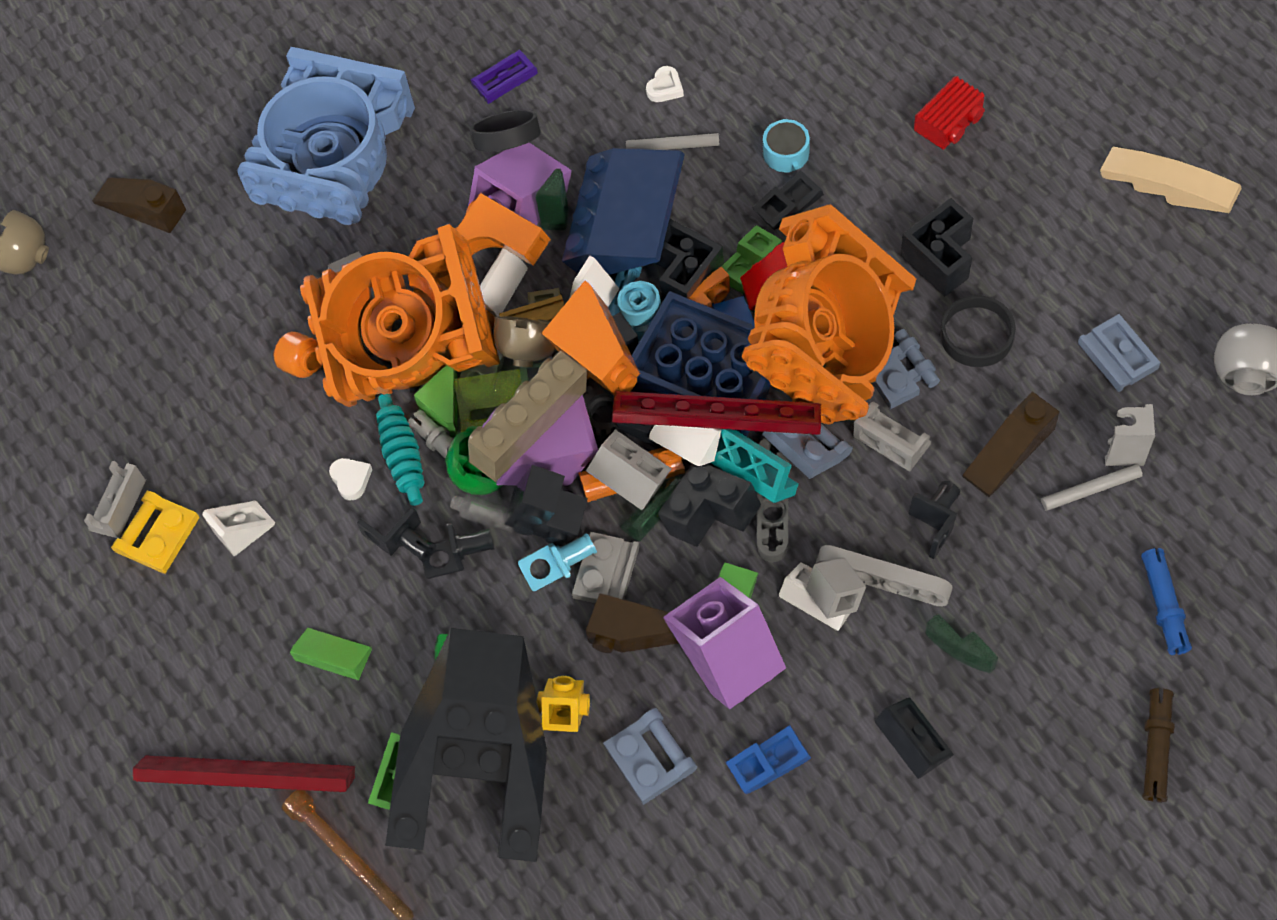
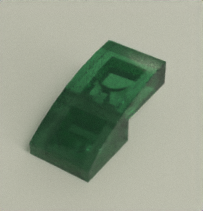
(970, 650)

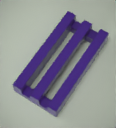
(506, 79)

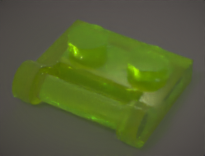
(484, 392)

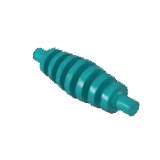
(400, 449)

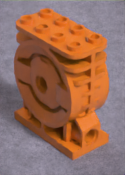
(829, 310)
(420, 345)

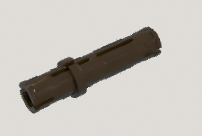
(1158, 744)

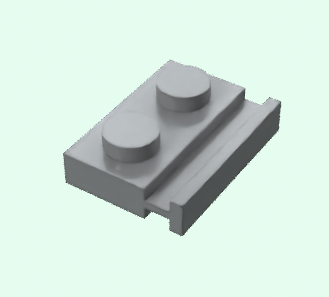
(606, 570)

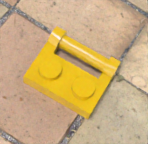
(164, 537)

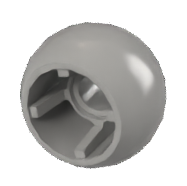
(1248, 358)

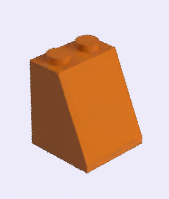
(592, 339)

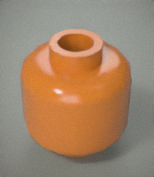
(296, 354)

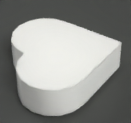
(665, 85)
(350, 477)

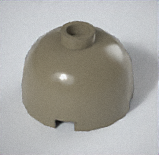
(21, 244)
(522, 339)

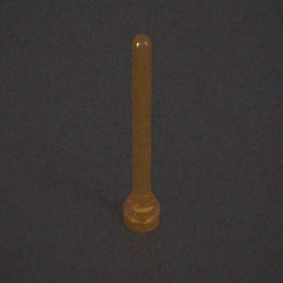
(301, 807)

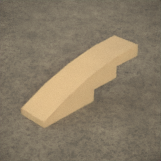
(1176, 180)

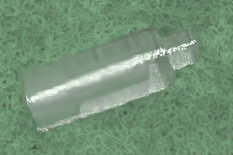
(482, 511)

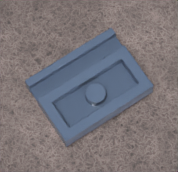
(1119, 352)

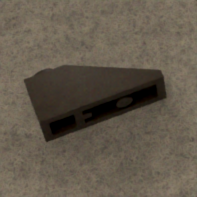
(142, 201)
(1012, 443)
(627, 626)

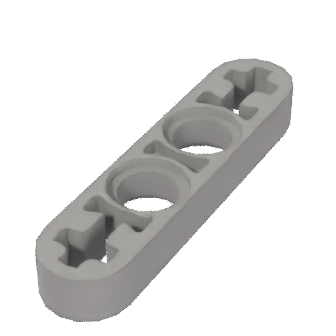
(892, 576)

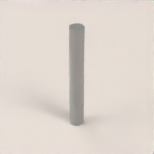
(678, 142)
(1091, 487)

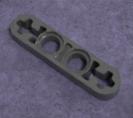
(762, 522)

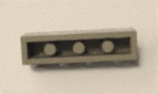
(527, 415)

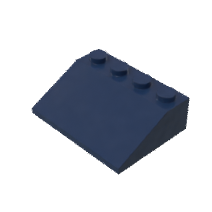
(623, 208)
(696, 354)

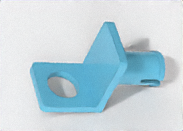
(559, 560)

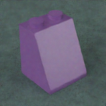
(515, 178)
(561, 449)
(726, 641)

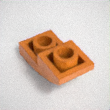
(713, 288)

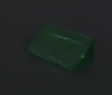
(553, 202)
(644, 520)

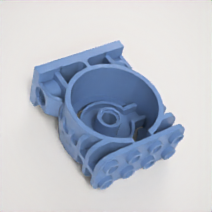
(314, 129)

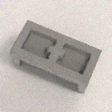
(890, 438)
(1132, 443)
(628, 469)
(117, 501)

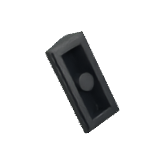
(913, 737)

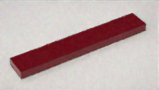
(717, 412)
(244, 773)

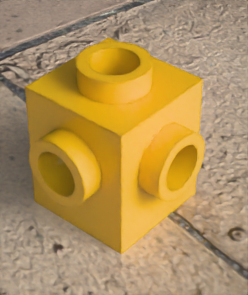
(563, 704)

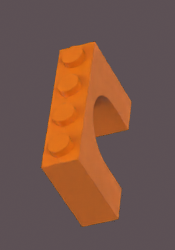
(493, 225)

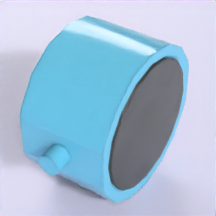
(786, 145)

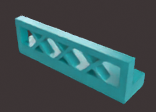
(766, 480)

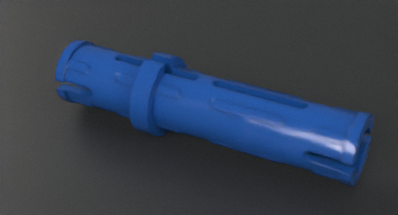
(1169, 614)

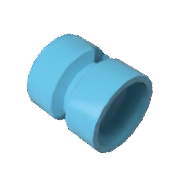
(639, 305)

